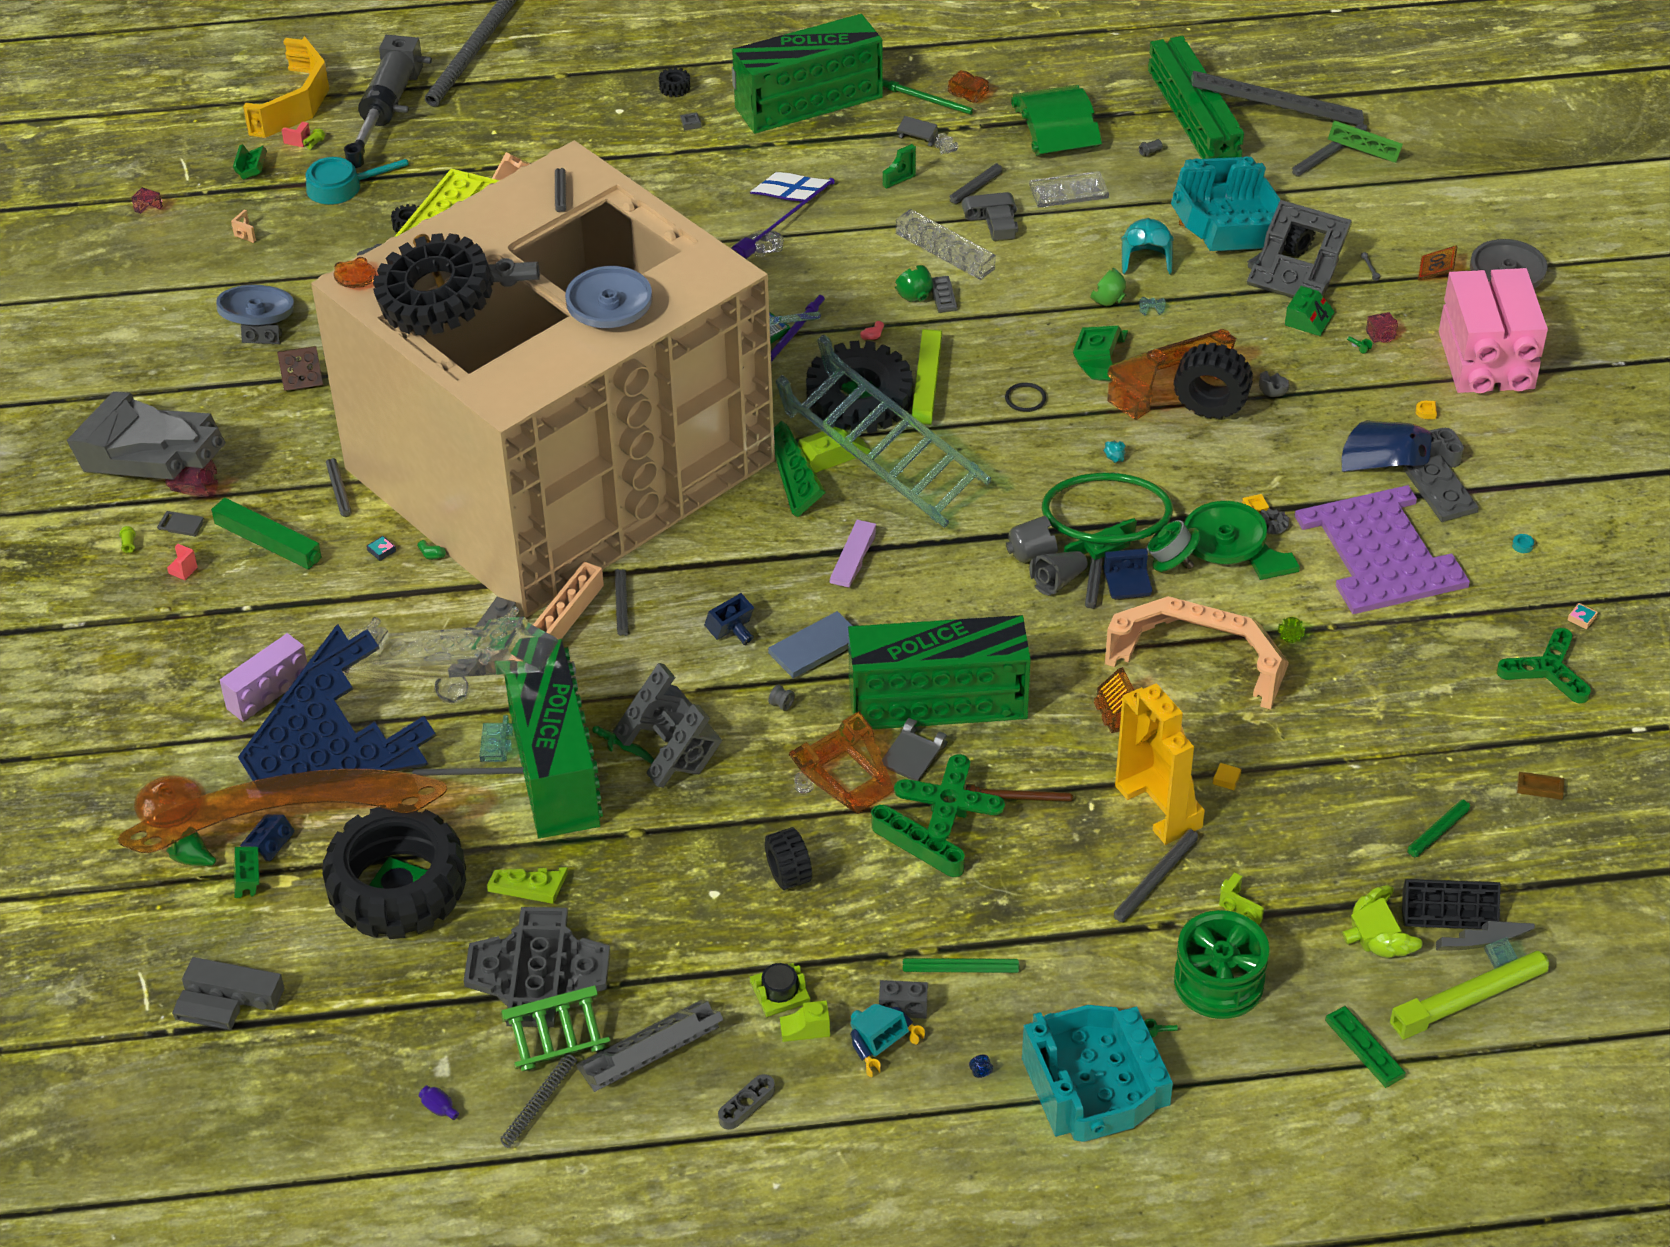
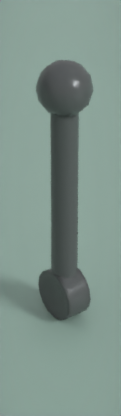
(1375, 276)

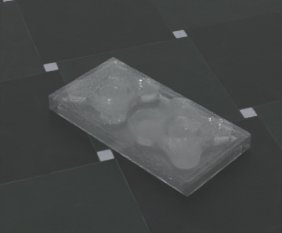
(1069, 189)

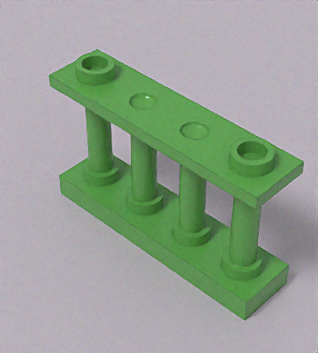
(538, 1011)

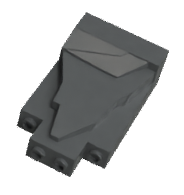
(144, 441)

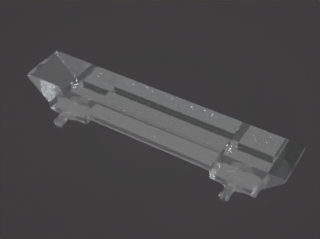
(497, 648)

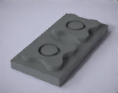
(1441, 489)

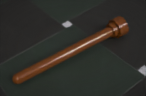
(1023, 795)

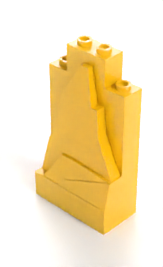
(1158, 760)

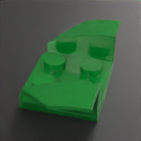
(1095, 349)

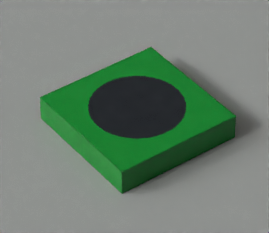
(396, 874)

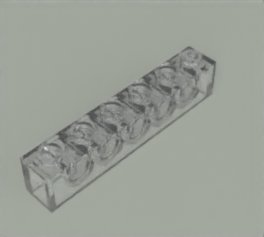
(945, 244)

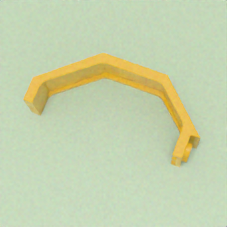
(297, 105)

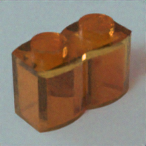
(968, 86)

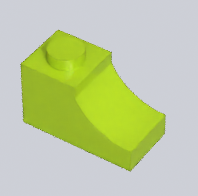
(807, 1023)

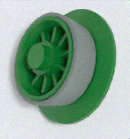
(1173, 546)

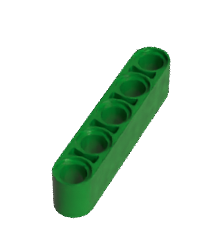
(916, 841)

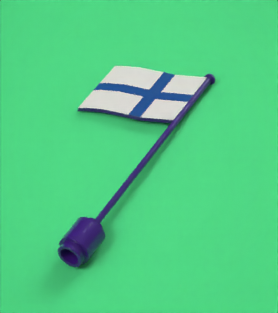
(786, 187)

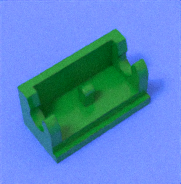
(245, 870)

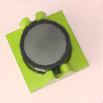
(778, 988)

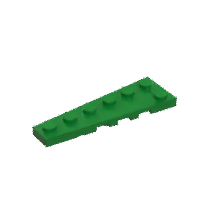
(796, 472)

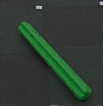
(974, 965)

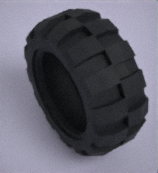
(400, 908)

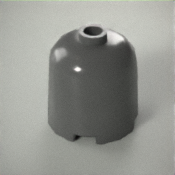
(1031, 540)

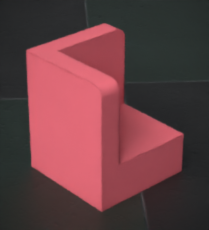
(296, 137)
(184, 564)

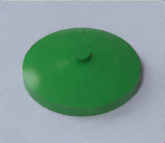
(1228, 531)

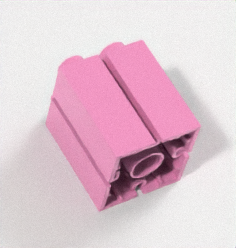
(1492, 330)

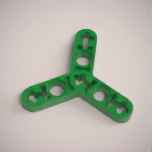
(1549, 667)

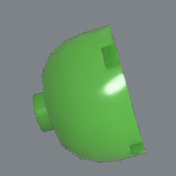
(1110, 289)

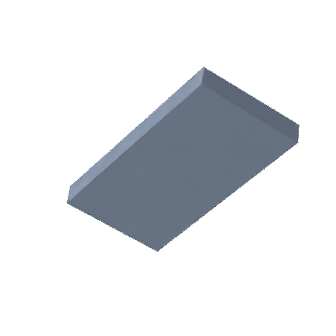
(812, 645)

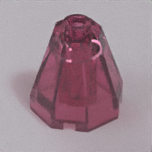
(195, 481)

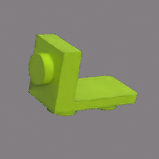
(1233, 902)

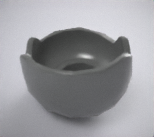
(1273, 385)

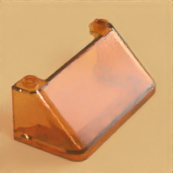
(1139, 372)

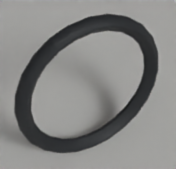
(1028, 385)

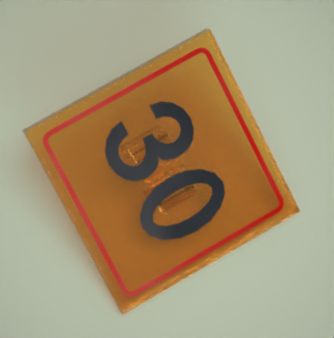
(1437, 263)

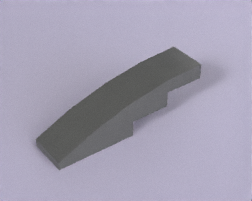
(1490, 932)

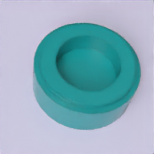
(1523, 543)

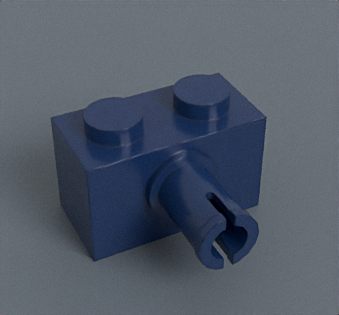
(731, 618)

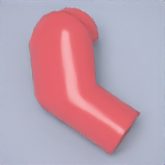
(872, 333)

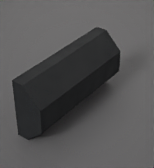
(1450, 903)

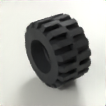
(788, 858)

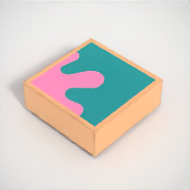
(1582, 616)

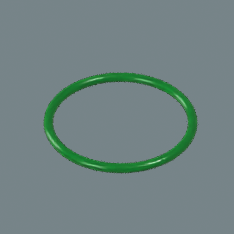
(1107, 539)

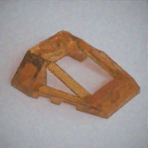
(851, 730)

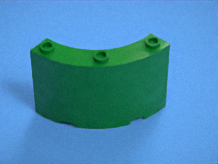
(1058, 118)

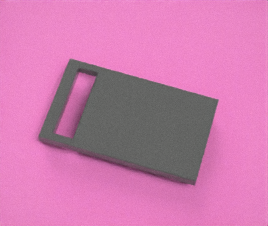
(181, 523)

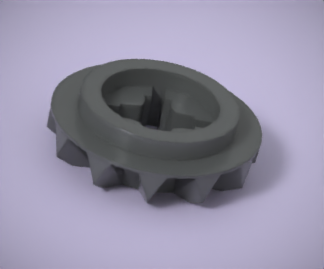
(1277, 526)

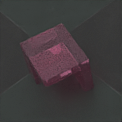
(145, 198)

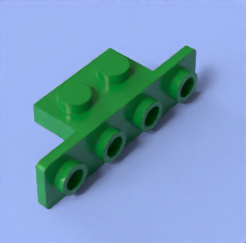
(1098, 550)

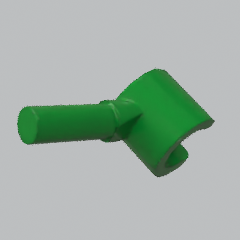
(1365, 345)
(1153, 1028)

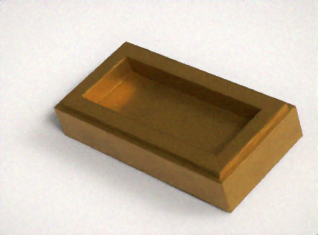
(1540, 785)

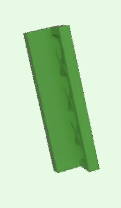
(1365, 141)

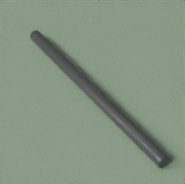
(468, 771)

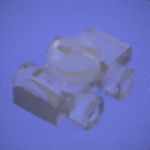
(945, 143)

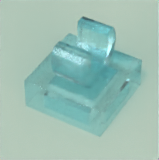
(1500, 952)

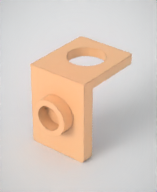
(243, 230)

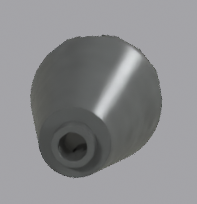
(1056, 570)

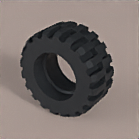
(1216, 362)

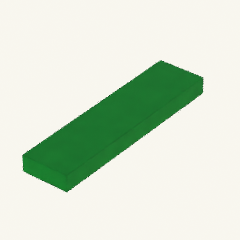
(1365, 1046)

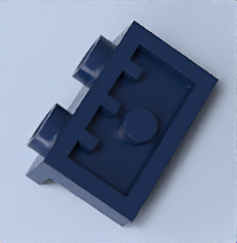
(269, 835)

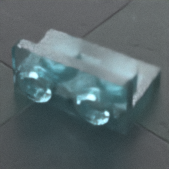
(496, 741)

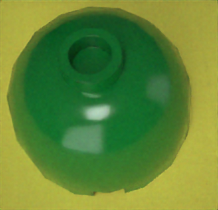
(914, 284)

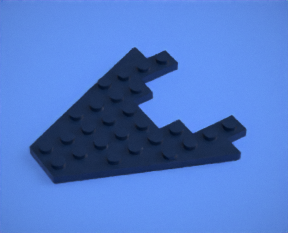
(313, 734)

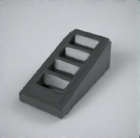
(943, 293)

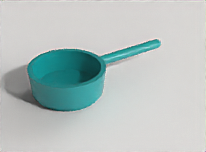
(336, 180)

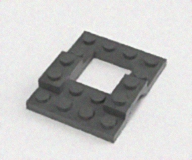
(1287, 274)

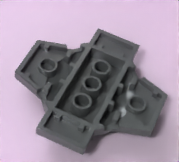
(536, 962)

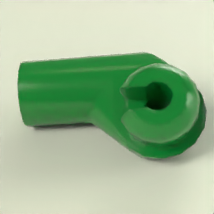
(431, 552)

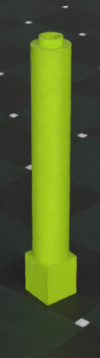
(1415, 1015)

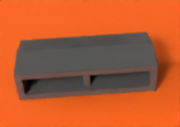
(206, 1010)

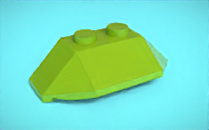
(825, 452)

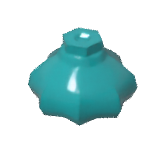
(1115, 451)

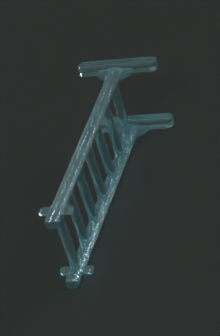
(835, 369)

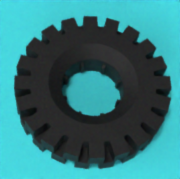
(457, 298)
(874, 365)

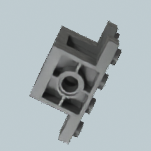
(676, 720)

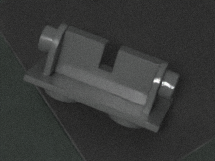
(261, 334)

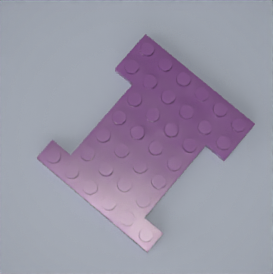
(1382, 551)

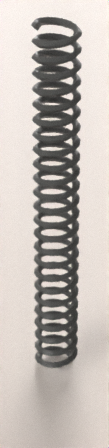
(537, 1100)

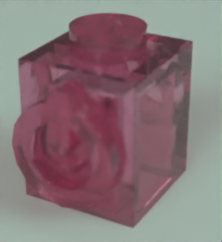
(1381, 327)

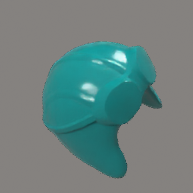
(1149, 235)

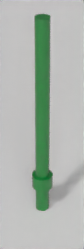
(895, 86)

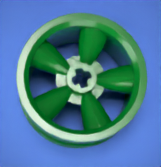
(1227, 941)

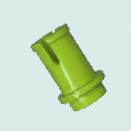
(316, 136)
(127, 539)

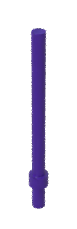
(811, 307)

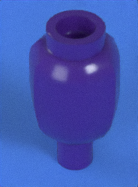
(438, 1102)

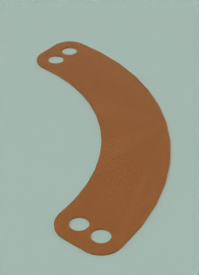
(356, 786)

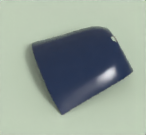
(1385, 444)

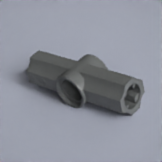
(509, 273)

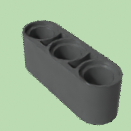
(975, 206)

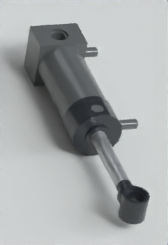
(399, 63)

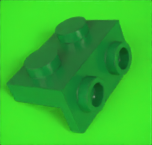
(249, 162)

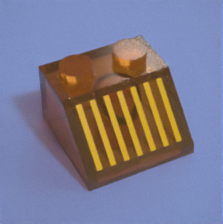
(1110, 698)

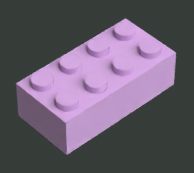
(263, 677)

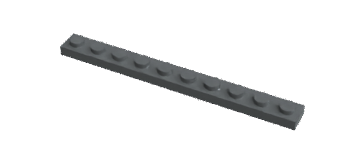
(1277, 98)

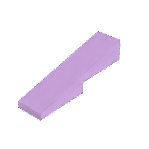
(853, 553)

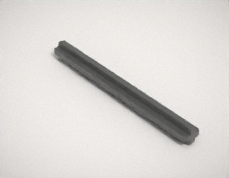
(1320, 155)
(1155, 875)

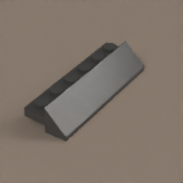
(649, 1044)

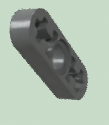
(749, 1091)

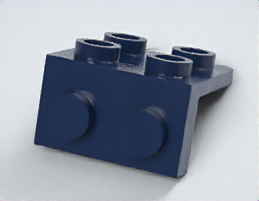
(1127, 573)

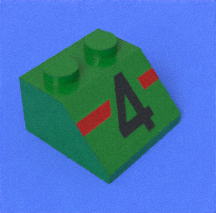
(1309, 311)

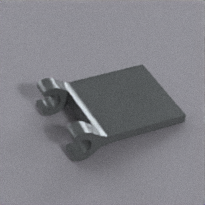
(911, 753)

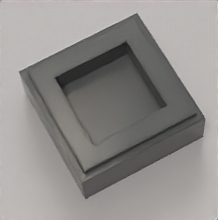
(690, 121)

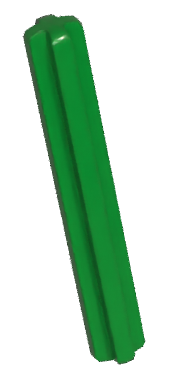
(1438, 828)

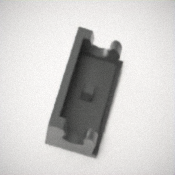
(918, 129)

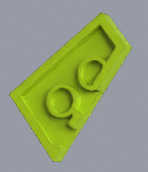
(535, 886)

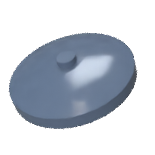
(608, 296)
(255, 304)

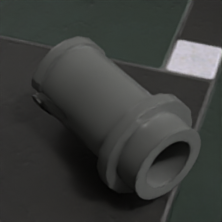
(1150, 147)

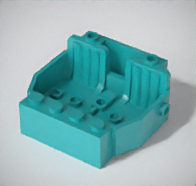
(1225, 202)
(1079, 1046)

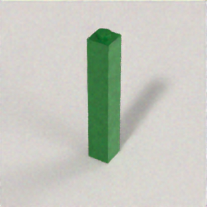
(266, 533)

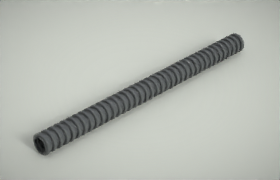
(468, 52)

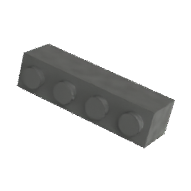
(235, 982)

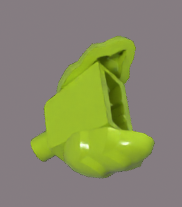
(1377, 928)

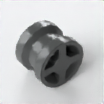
(781, 697)

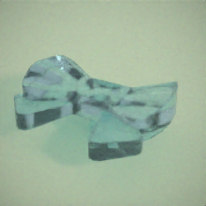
(1145, 303)

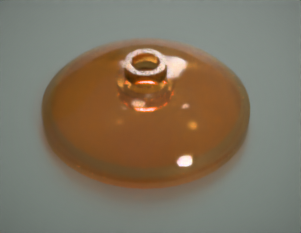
(164, 794)

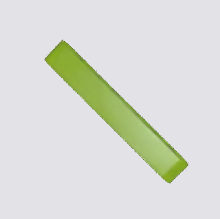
(927, 376)

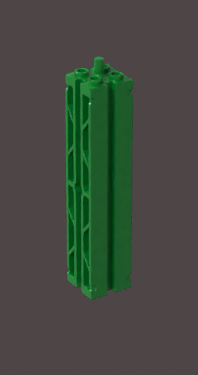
(1199, 111)

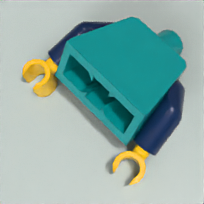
(878, 1029)

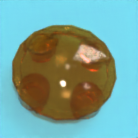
(354, 273)

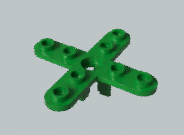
(953, 788)

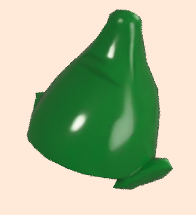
(191, 851)

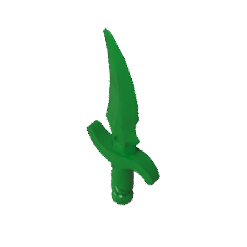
(612, 739)

